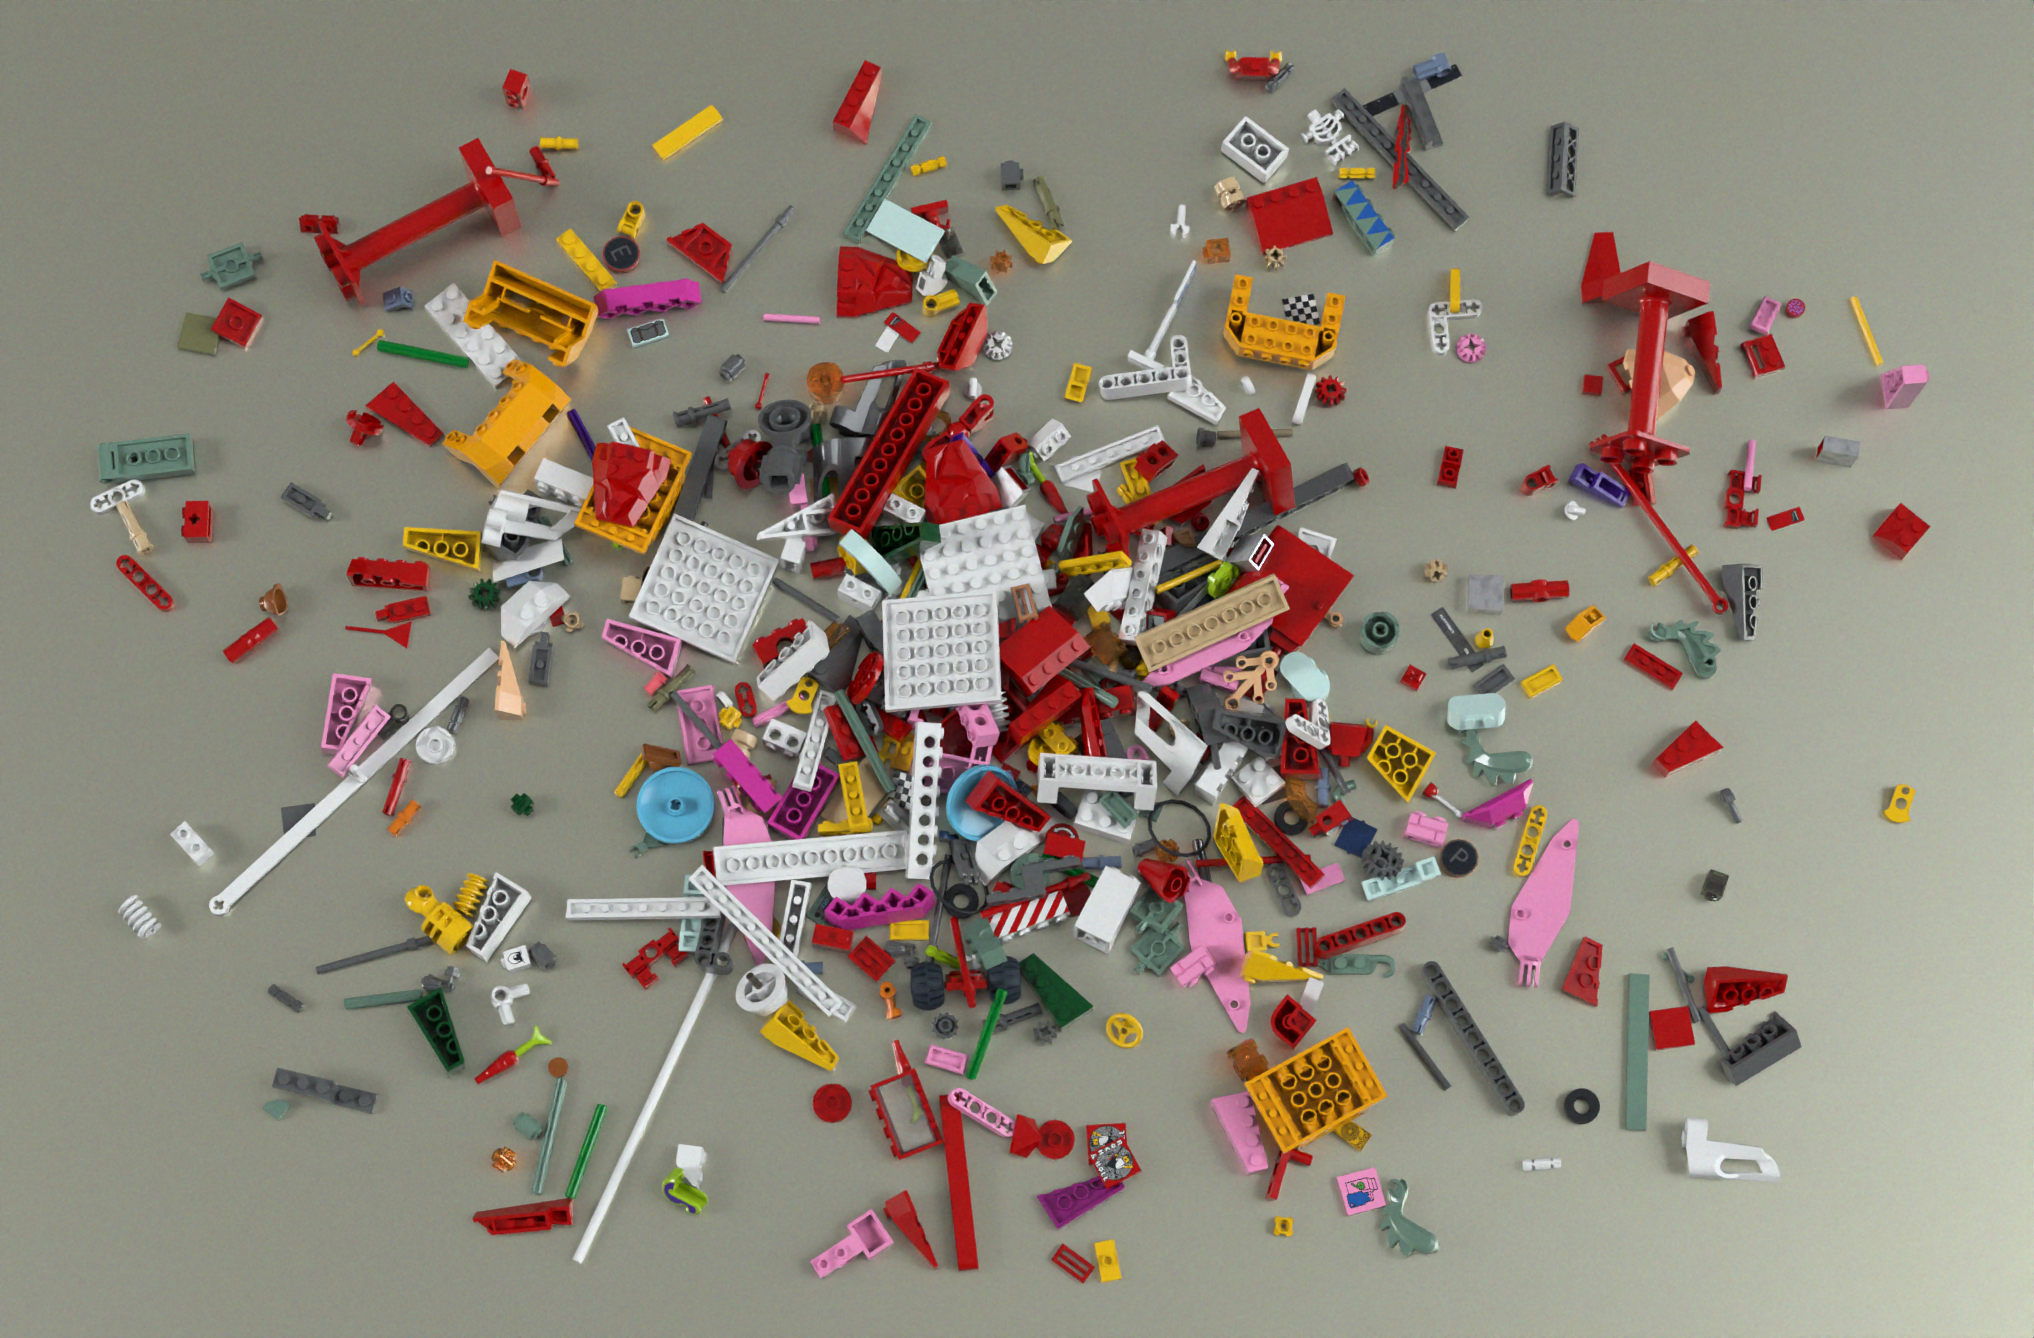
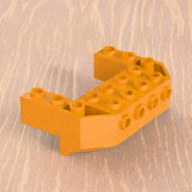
(1281, 339)

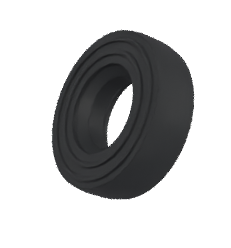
(1065, 806)
(1285, 827)
(961, 889)
(1590, 1097)

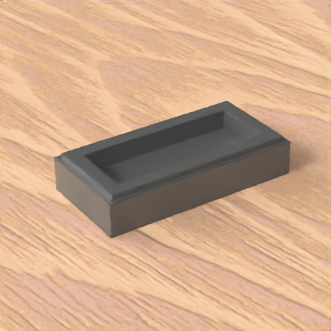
(1494, 681)

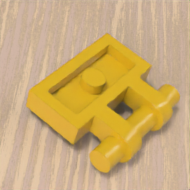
(903, 752)

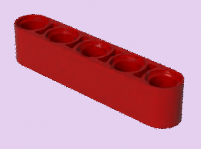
(1353, 942)

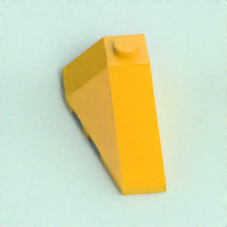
(792, 1032)

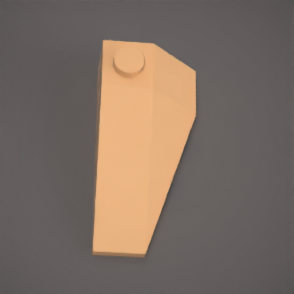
(508, 697)

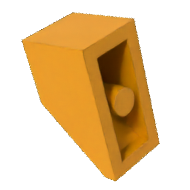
(1584, 623)

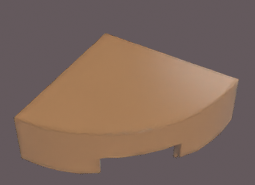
(1185, 538)

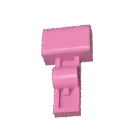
(798, 499)
(866, 1237)

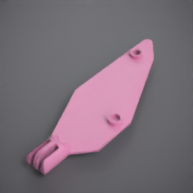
(1209, 655)
(746, 827)
(1544, 902)
(1219, 928)

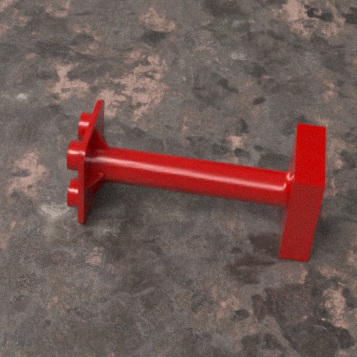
(481, 192)
(1657, 296)
(1259, 452)

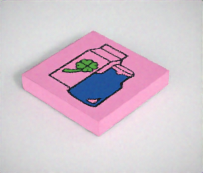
(1361, 1191)

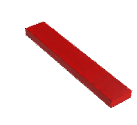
(1279, 843)

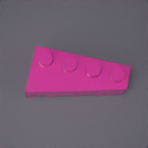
(747, 776)

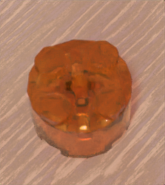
(823, 373)
(1105, 643)
(1247, 1060)

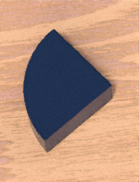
(944, 836)

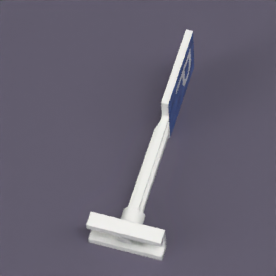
(1147, 361)

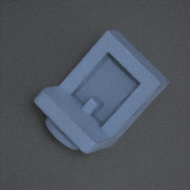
(397, 299)

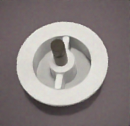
(762, 990)

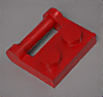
(1767, 353)

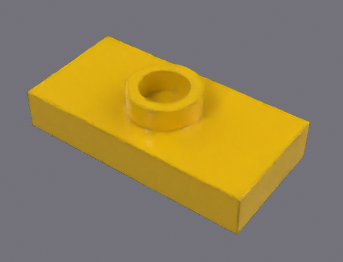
(1107, 1261)

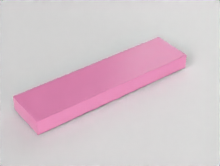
(358, 741)

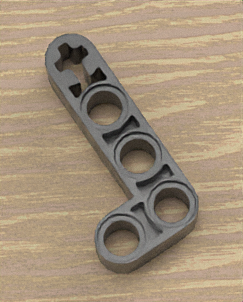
(712, 951)

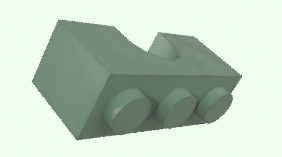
(983, 944)

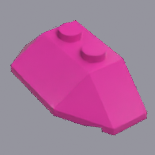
(1501, 808)

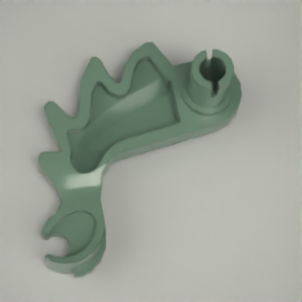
(1695, 642)
(1495, 764)
(1403, 1231)

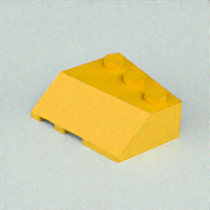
(1400, 760)
(1236, 844)

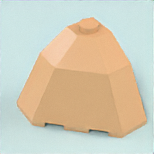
(1675, 379)

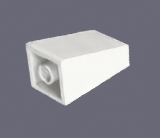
(1106, 909)

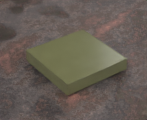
(197, 335)

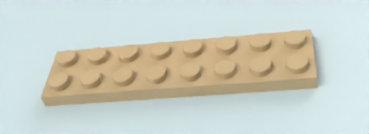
(1211, 622)

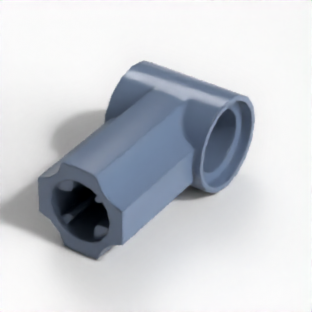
(1437, 65)
(523, 578)

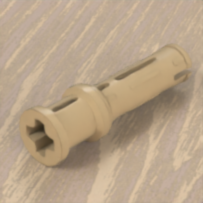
(137, 534)

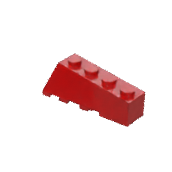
(859, 104)
(389, 574)
(1050, 703)

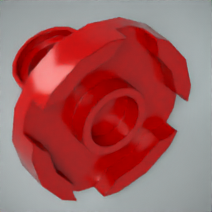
(363, 426)

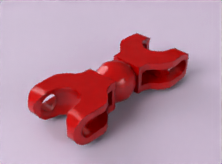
(971, 421)

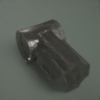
(393, 722)

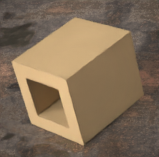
(630, 590)

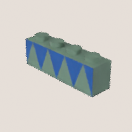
(1363, 217)

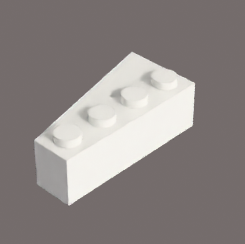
(1214, 781)

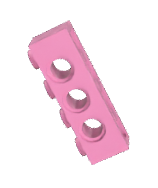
(979, 724)

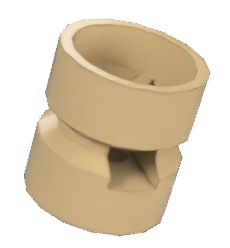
(1229, 192)
(744, 741)

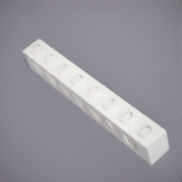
(922, 731)

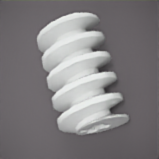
(997, 712)
(137, 918)

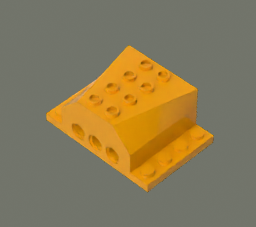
(659, 509)
(1316, 1091)

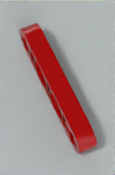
(144, 583)

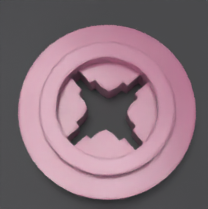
(1466, 354)

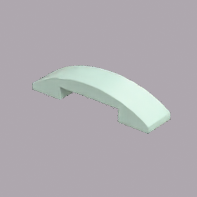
(871, 561)
(1407, 878)
(690, 927)

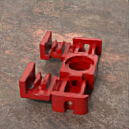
(1737, 488)
(639, 963)

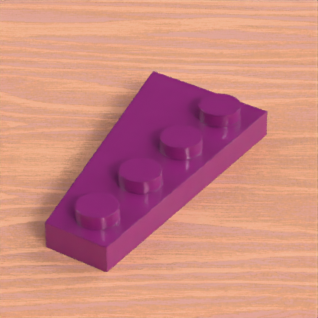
(1076, 1200)

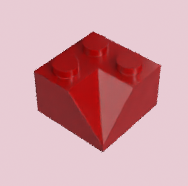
(1901, 531)

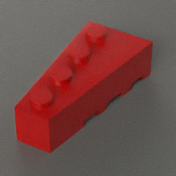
(1125, 708)
(1298, 757)
(1002, 800)

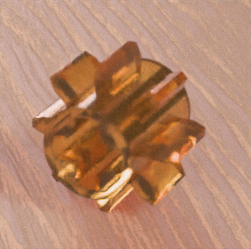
(999, 266)
(1164, 856)
(503, 1159)

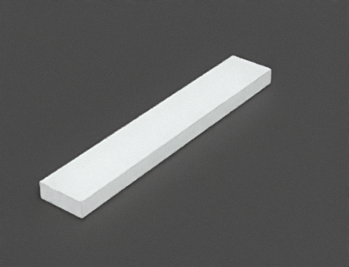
(1108, 454)
(813, 743)

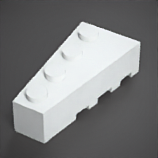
(794, 661)
(497, 915)

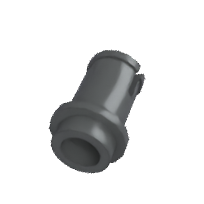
(1143, 848)

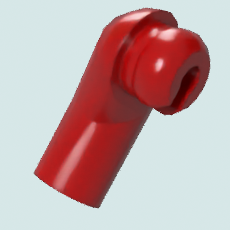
(1061, 583)

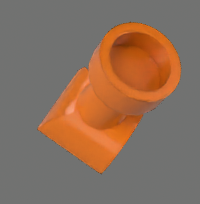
(887, 993)

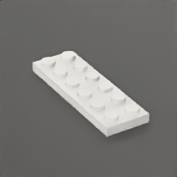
(482, 345)

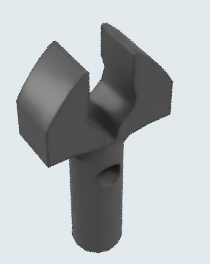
(1728, 798)

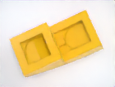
(1078, 382)

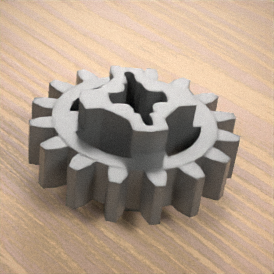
(1382, 860)

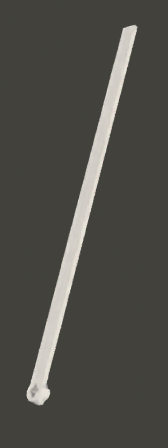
(350, 784)

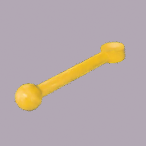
(380, 333)

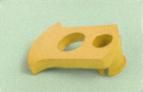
(800, 706)
(1896, 814)

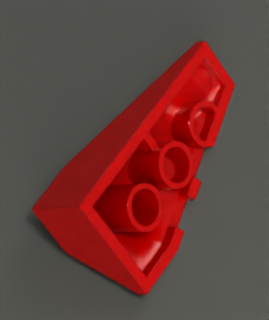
(1600, 266)
(1700, 337)
(1734, 986)
(904, 1217)

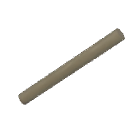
(1236, 434)

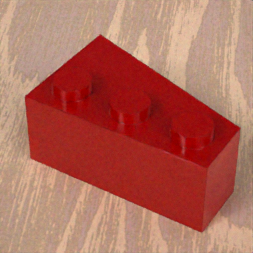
(1689, 748)

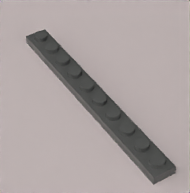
(1385, 145)

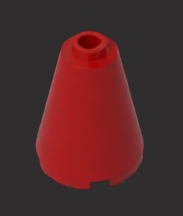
(1164, 878)

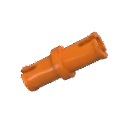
(404, 817)

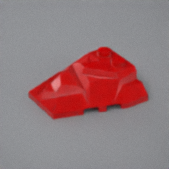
(870, 283)
(625, 481)
(957, 484)

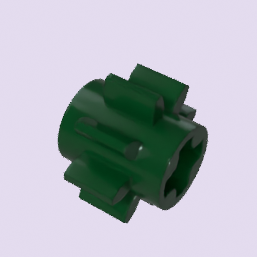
(522, 804)

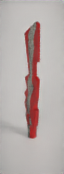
(1400, 169)

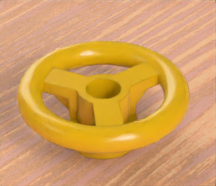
(1125, 1027)

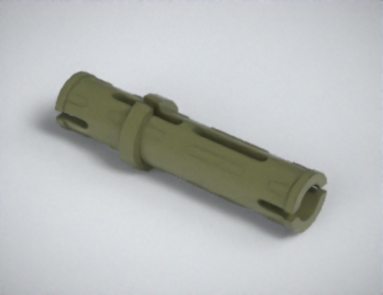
(1052, 209)
(664, 694)

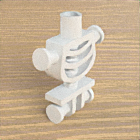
(1320, 130)

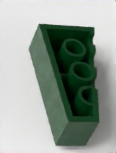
(904, 540)
(1054, 993)
(435, 1025)

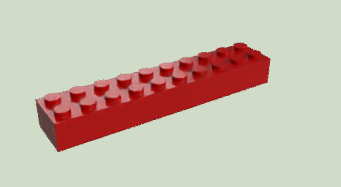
(889, 454)

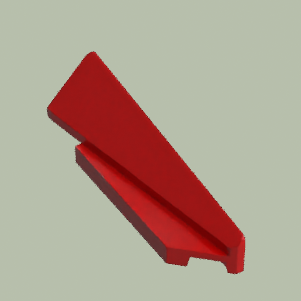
(1091, 729)
(526, 1217)

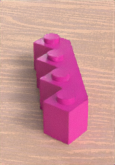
(641, 298)
(890, 909)

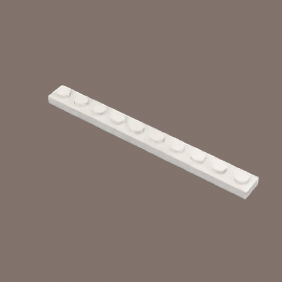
(765, 941)

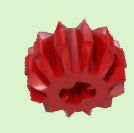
(1325, 386)

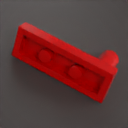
(1280, 1168)

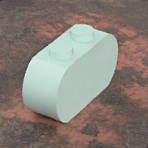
(1304, 677)
(1476, 711)

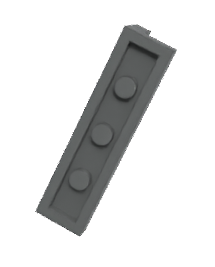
(1420, 113)
(1560, 157)

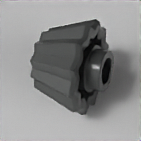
(945, 1025)

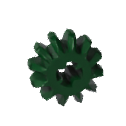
(477, 594)

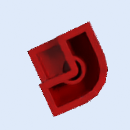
(1291, 1022)

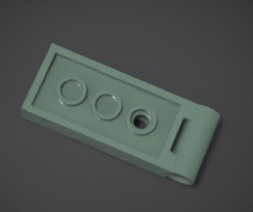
(156, 458)

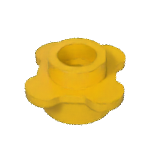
(1288, 1226)

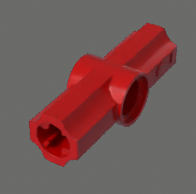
(1539, 590)

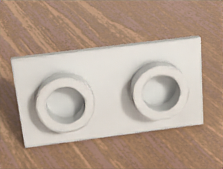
(894, 815)

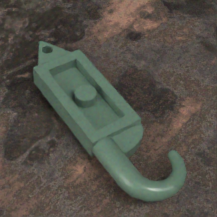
(1070, 536)
(1356, 964)

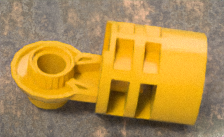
(442, 921)

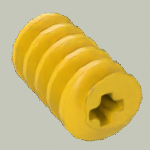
(470, 894)

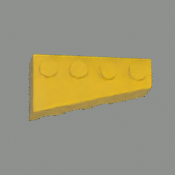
(451, 546)

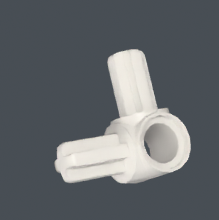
(504, 1005)

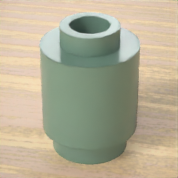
(528, 1126)

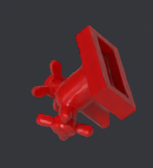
(931, 212)

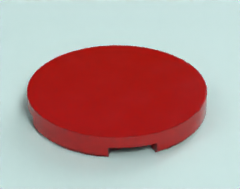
(865, 677)

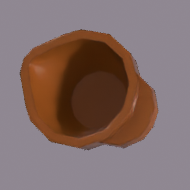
(274, 601)

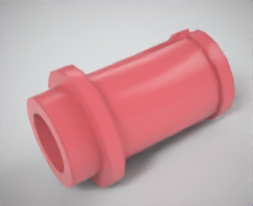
(655, 683)

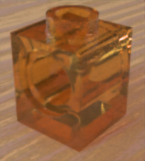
(1221, 244)

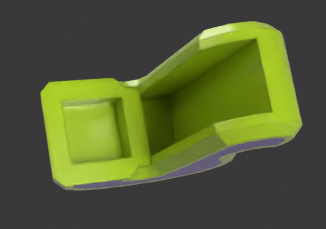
(682, 1193)

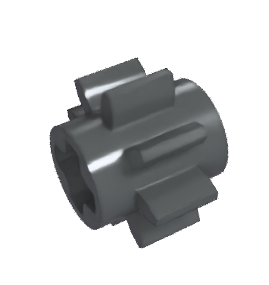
(1048, 1037)

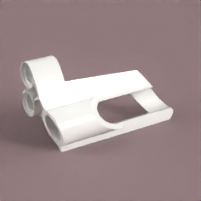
(509, 517)
(1181, 755)
(1706, 1155)

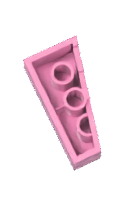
(1903, 385)
(645, 645)
(343, 709)
(1240, 1123)

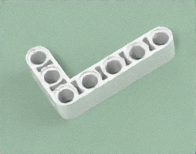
(1136, 380)

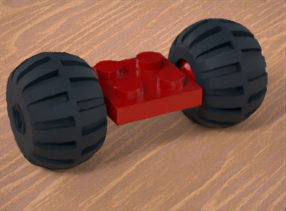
(929, 987)

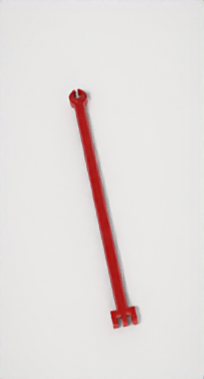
(1668, 536)

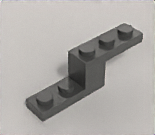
(1033, 881)
(324, 1090)

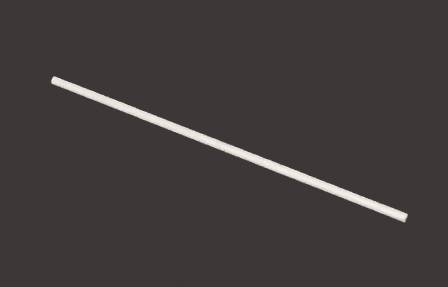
(651, 1102)

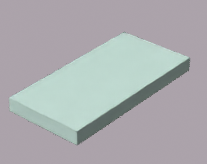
(905, 230)

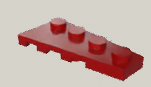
(401, 411)

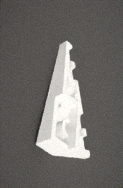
(1229, 521)
(806, 523)

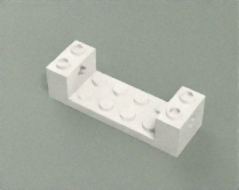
(866, 593)
(1097, 774)

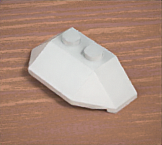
(529, 609)
(1002, 847)

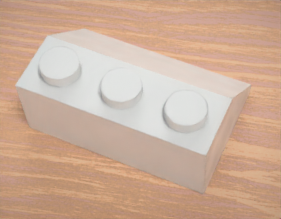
(1111, 590)

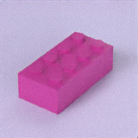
(800, 808)

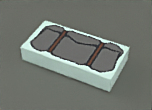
(648, 333)

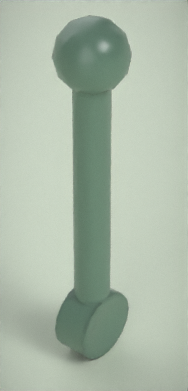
(1690, 978)

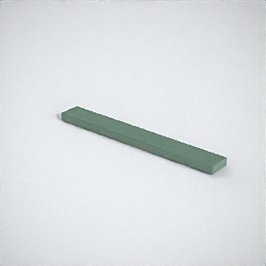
(887, 178)
(1637, 1052)

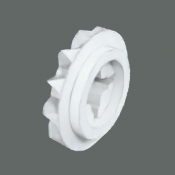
(996, 353)

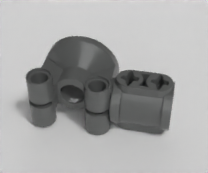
(788, 425)

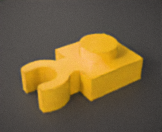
(1258, 941)

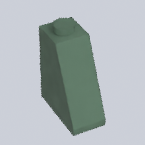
(970, 279)

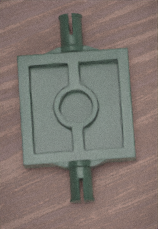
(231, 266)
(1154, 911)
(1157, 949)

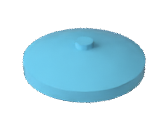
(675, 805)
(961, 816)

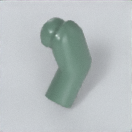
(1338, 795)

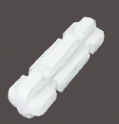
(1541, 1164)

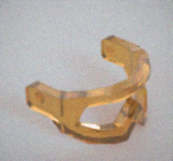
(944, 416)

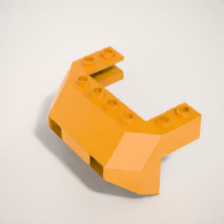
(534, 311)
(513, 425)

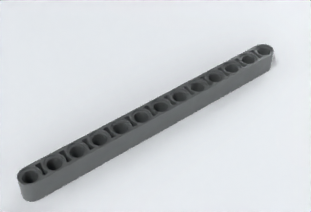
(1262, 515)

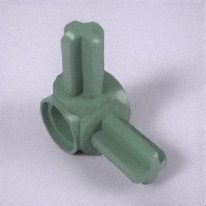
(1024, 469)

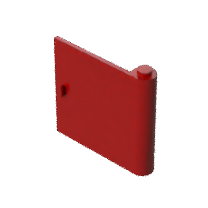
(1311, 579)

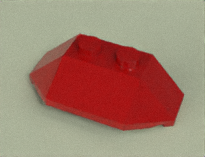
(963, 338)

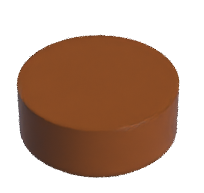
(558, 1067)

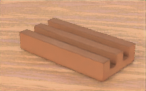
(1027, 616)

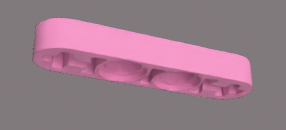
(981, 1115)

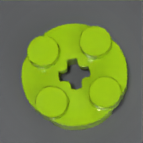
(1222, 579)

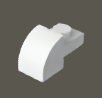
(933, 280)

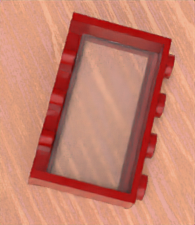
(905, 1114)

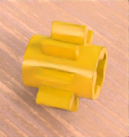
(730, 718)

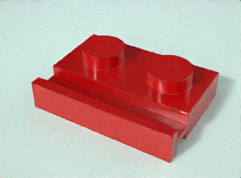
(871, 959)

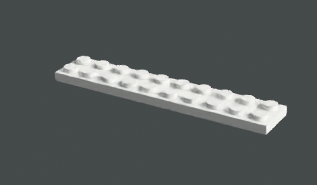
(809, 857)

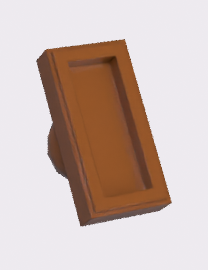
(660, 757)

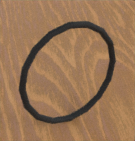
(1168, 850)
(946, 903)

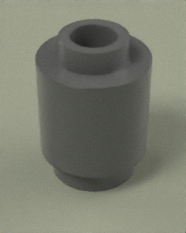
(732, 367)
(542, 956)

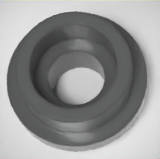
(1498, 942)

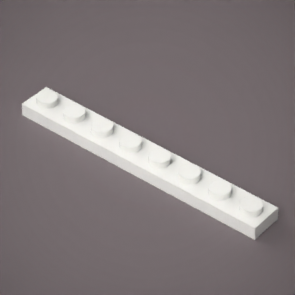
(641, 908)

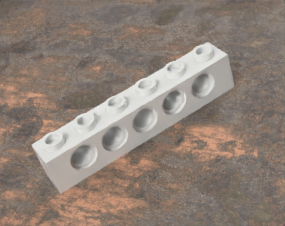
(1142, 584)

